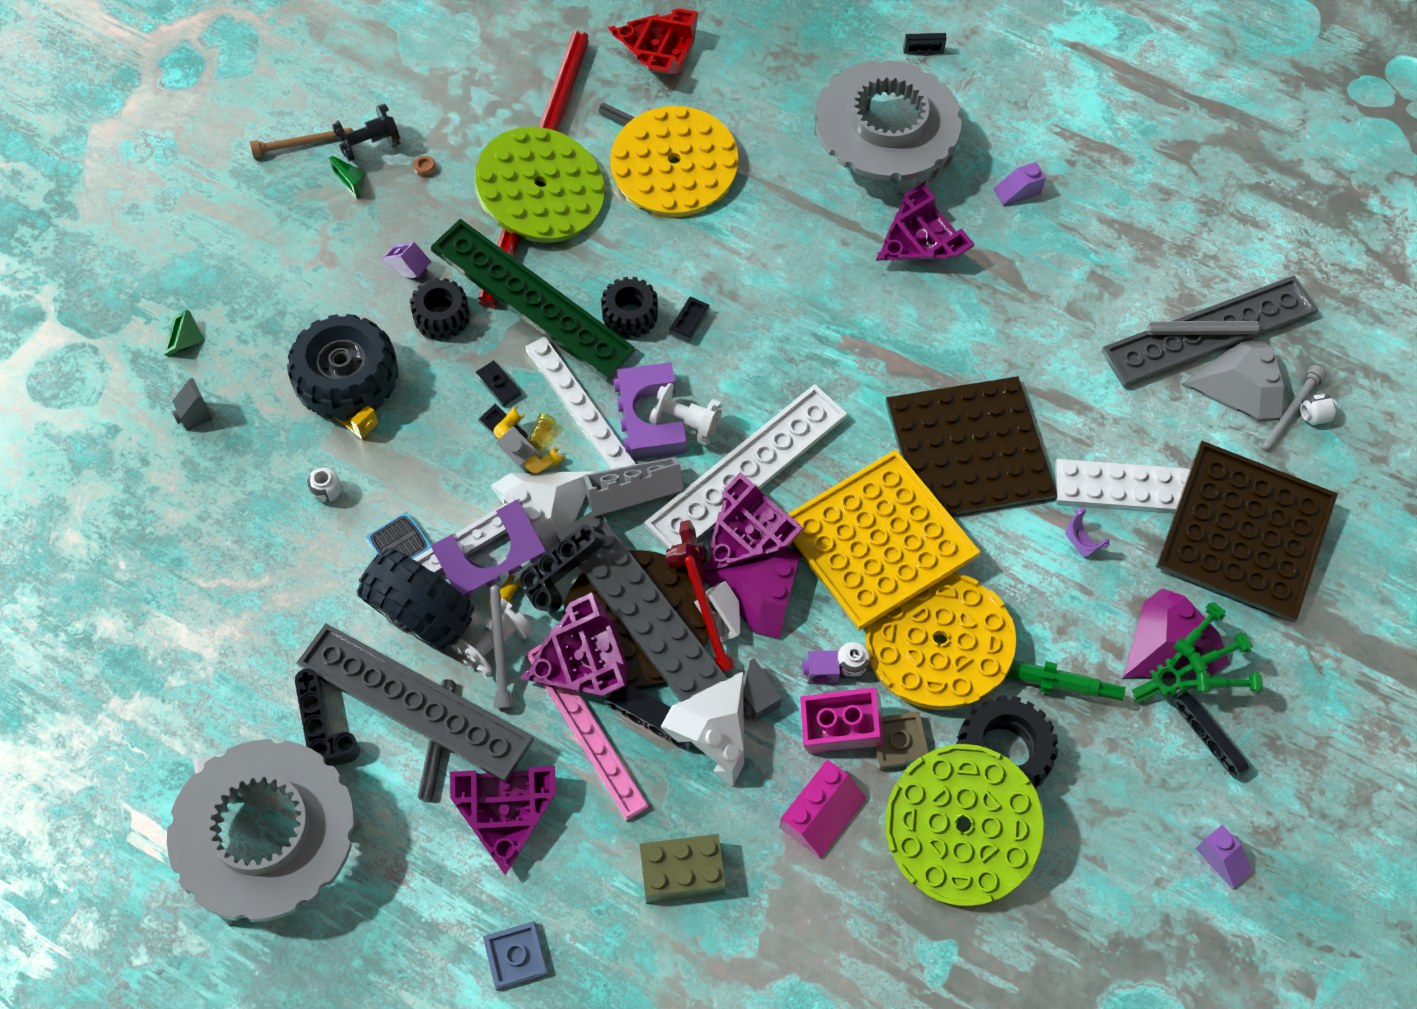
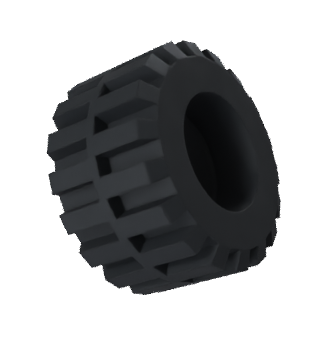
(629, 292)
(440, 294)

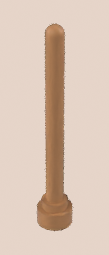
(260, 148)

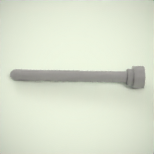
(1314, 377)
(502, 695)

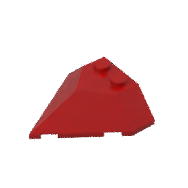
(660, 41)

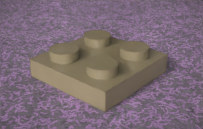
(903, 740)

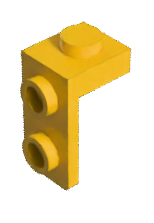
(362, 422)

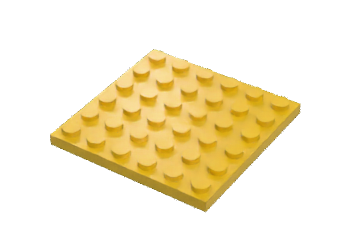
(880, 539)

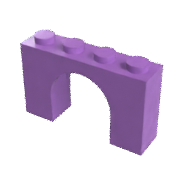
(642, 438)
(468, 576)

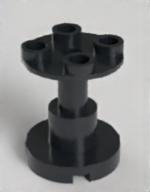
(374, 129)

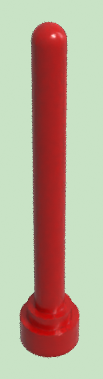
(722, 659)

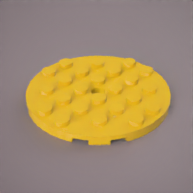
(680, 189)
(949, 674)

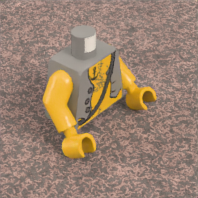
(520, 449)

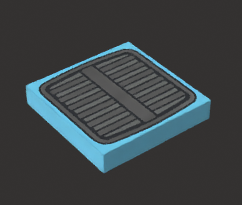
(401, 535)

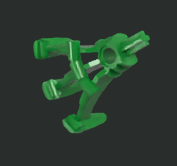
(1198, 664)

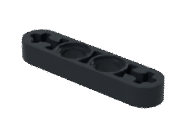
(1211, 735)

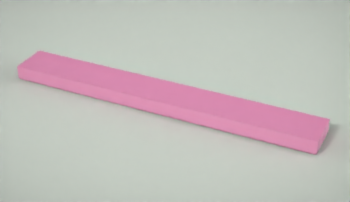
(596, 748)

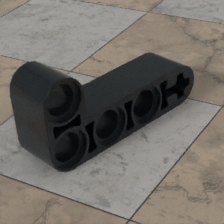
(585, 541)
(643, 711)
(319, 717)

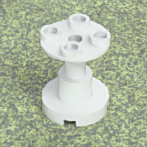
(695, 416)
(513, 624)

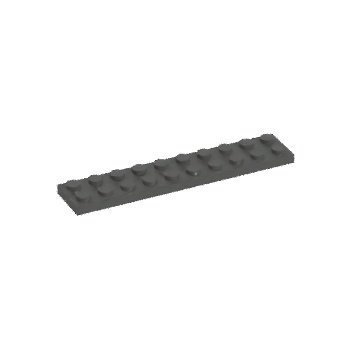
(1149, 355)
(646, 614)
(416, 702)

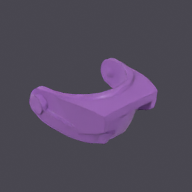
(1079, 538)

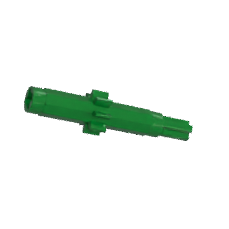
(1051, 678)

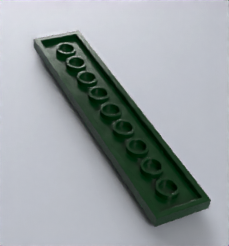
(533, 299)

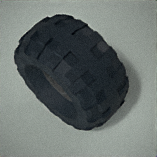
(342, 366)
(415, 599)

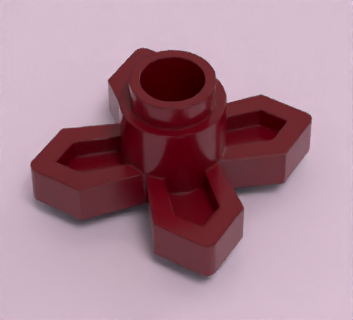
(689, 547)

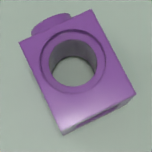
(821, 667)

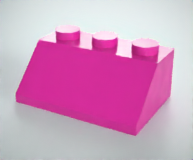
(822, 809)

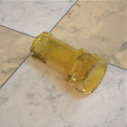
(542, 426)

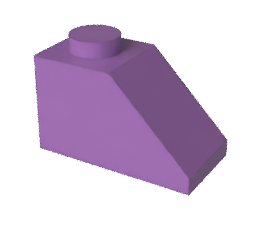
(1021, 184)
(407, 260)
(1225, 856)

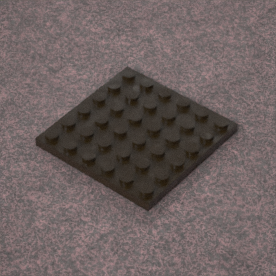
(973, 445)
(1247, 531)

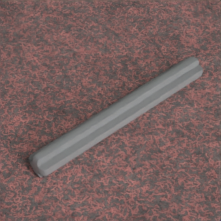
(1202, 327)

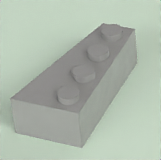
(632, 485)

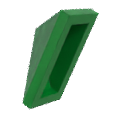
(349, 175)
(183, 334)

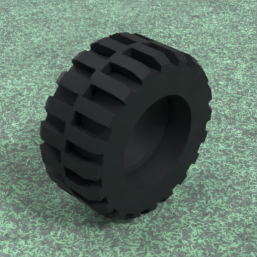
(1023, 721)

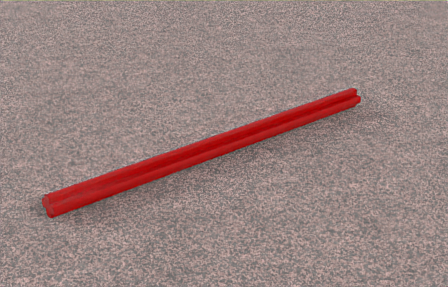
(551, 120)

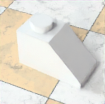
(724, 610)

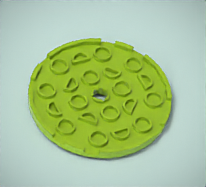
(545, 214)
(995, 850)

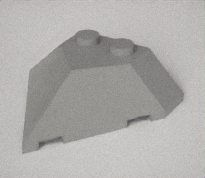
(1244, 380)

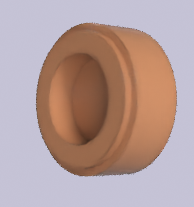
(424, 166)

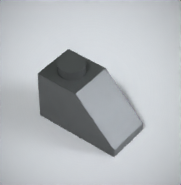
(190, 406)
(759, 693)

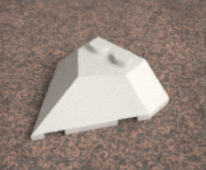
(548, 497)
(713, 724)

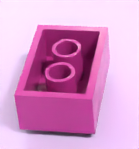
(842, 720)

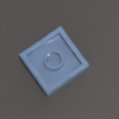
(515, 955)

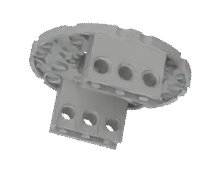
(909, 156)
(295, 877)

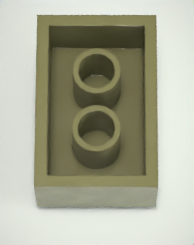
(682, 868)

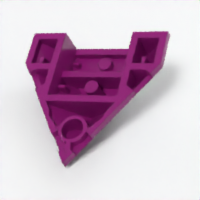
(922, 231)
(748, 525)
(761, 587)
(1162, 623)
(581, 652)
(503, 812)

